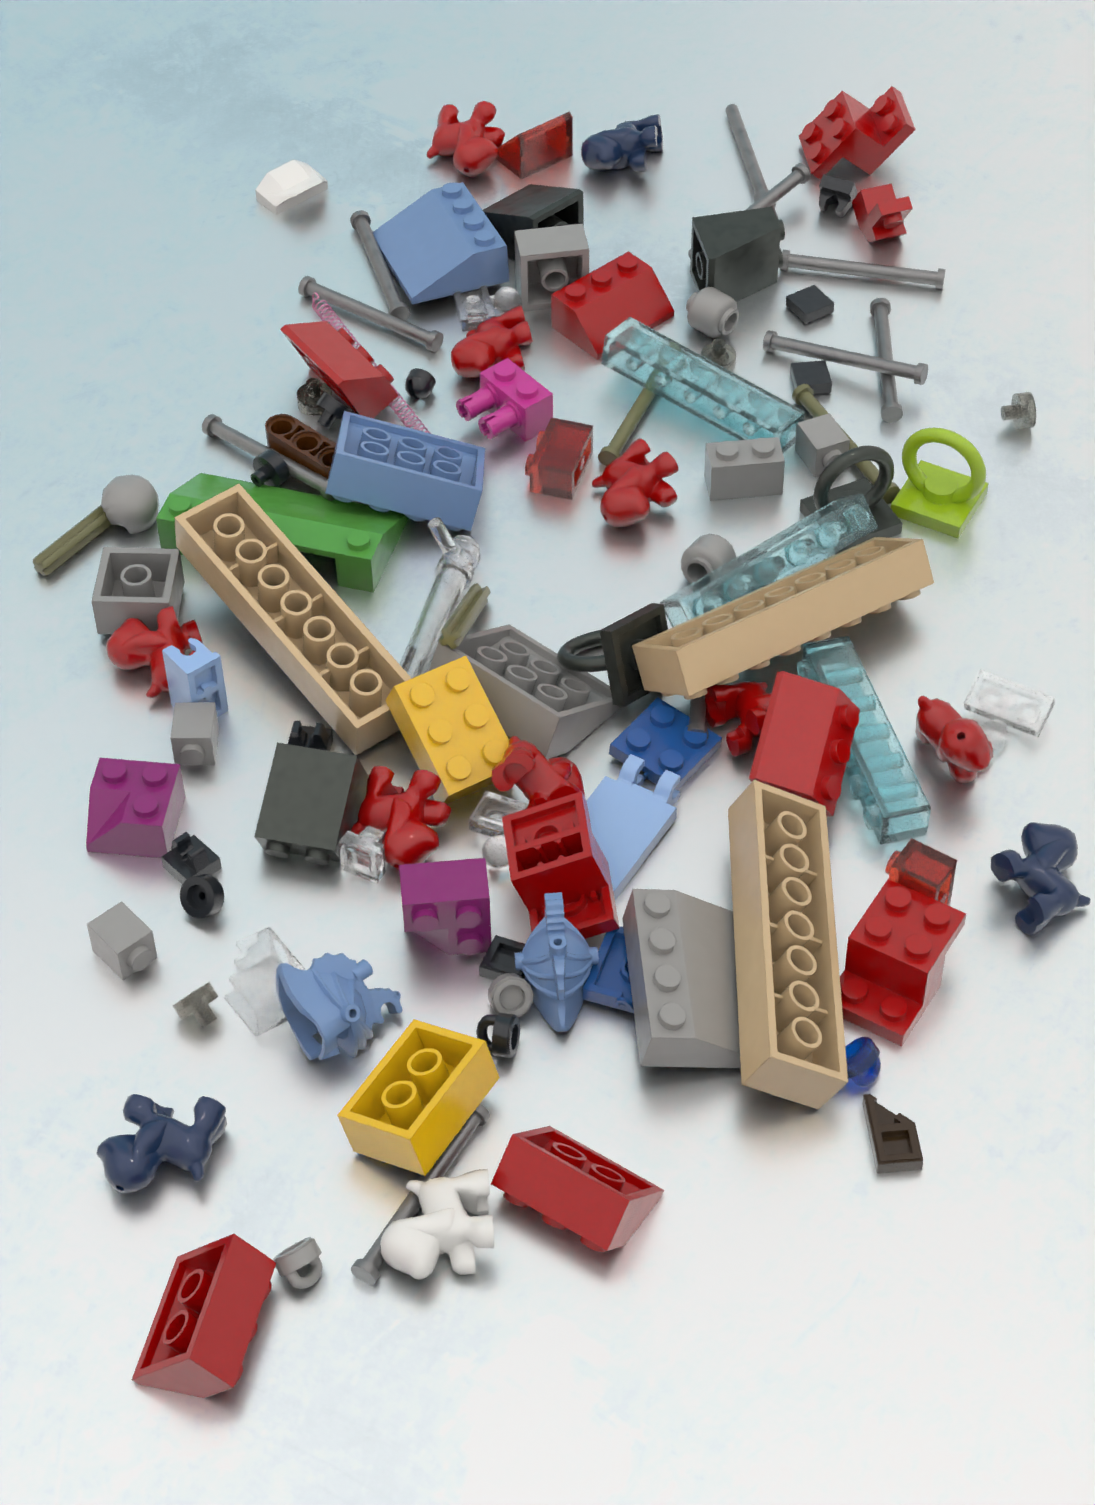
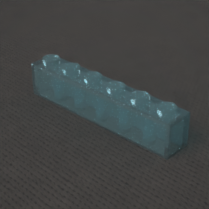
(699, 384)
(777, 557)
(877, 763)

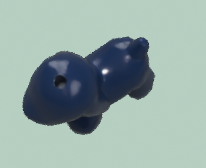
(624, 145)
(1048, 852)
(134, 1158)

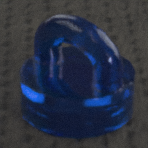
(860, 1056)

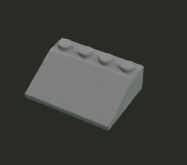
(532, 690)
(682, 980)

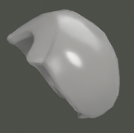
(131, 503)

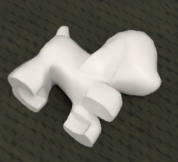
(416, 1242)

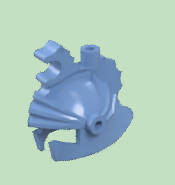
(556, 965)
(334, 1003)

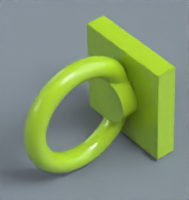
(937, 495)

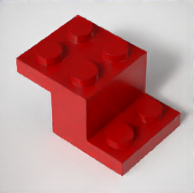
(856, 132)
(556, 852)
(896, 960)

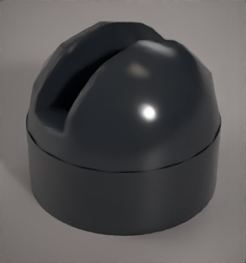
(419, 383)

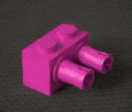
(511, 399)

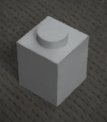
(820, 442)
(195, 733)
(122, 940)

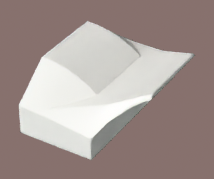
(289, 186)

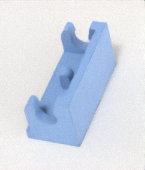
(195, 676)

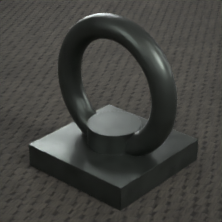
(886, 519)
(618, 651)

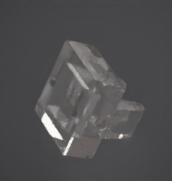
(363, 854)

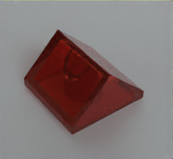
(538, 147)

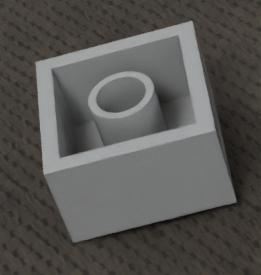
(548, 262)
(136, 586)

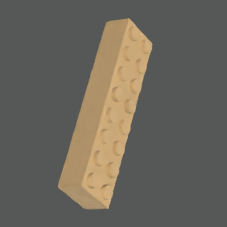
(293, 615)
(782, 616)
(786, 947)

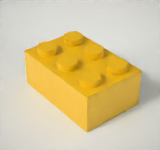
(450, 728)
(419, 1096)

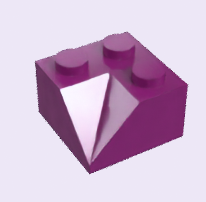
(134, 807)
(448, 904)

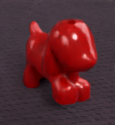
(469, 142)
(492, 343)
(635, 483)
(137, 646)
(743, 701)
(955, 738)
(534, 774)
(403, 815)

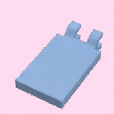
(631, 818)

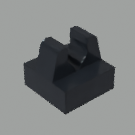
(836, 191)
(311, 737)
(190, 858)

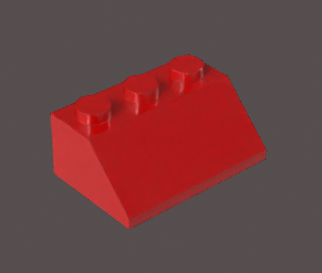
(606, 299)
(342, 366)
(806, 739)
(575, 1187)
(206, 1319)

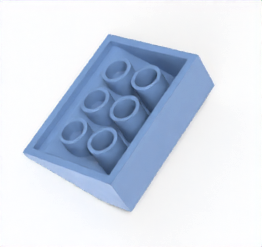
(443, 245)
(406, 471)

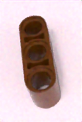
(300, 443)

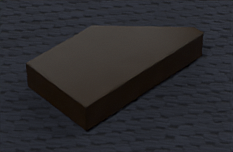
(892, 1138)

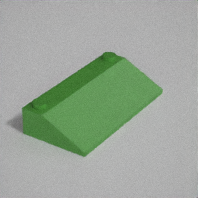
(345, 531)

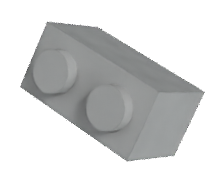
(744, 468)

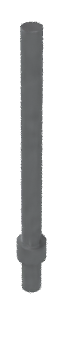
(747, 153)

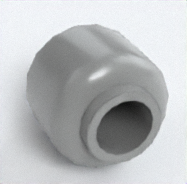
(712, 312)
(705, 556)

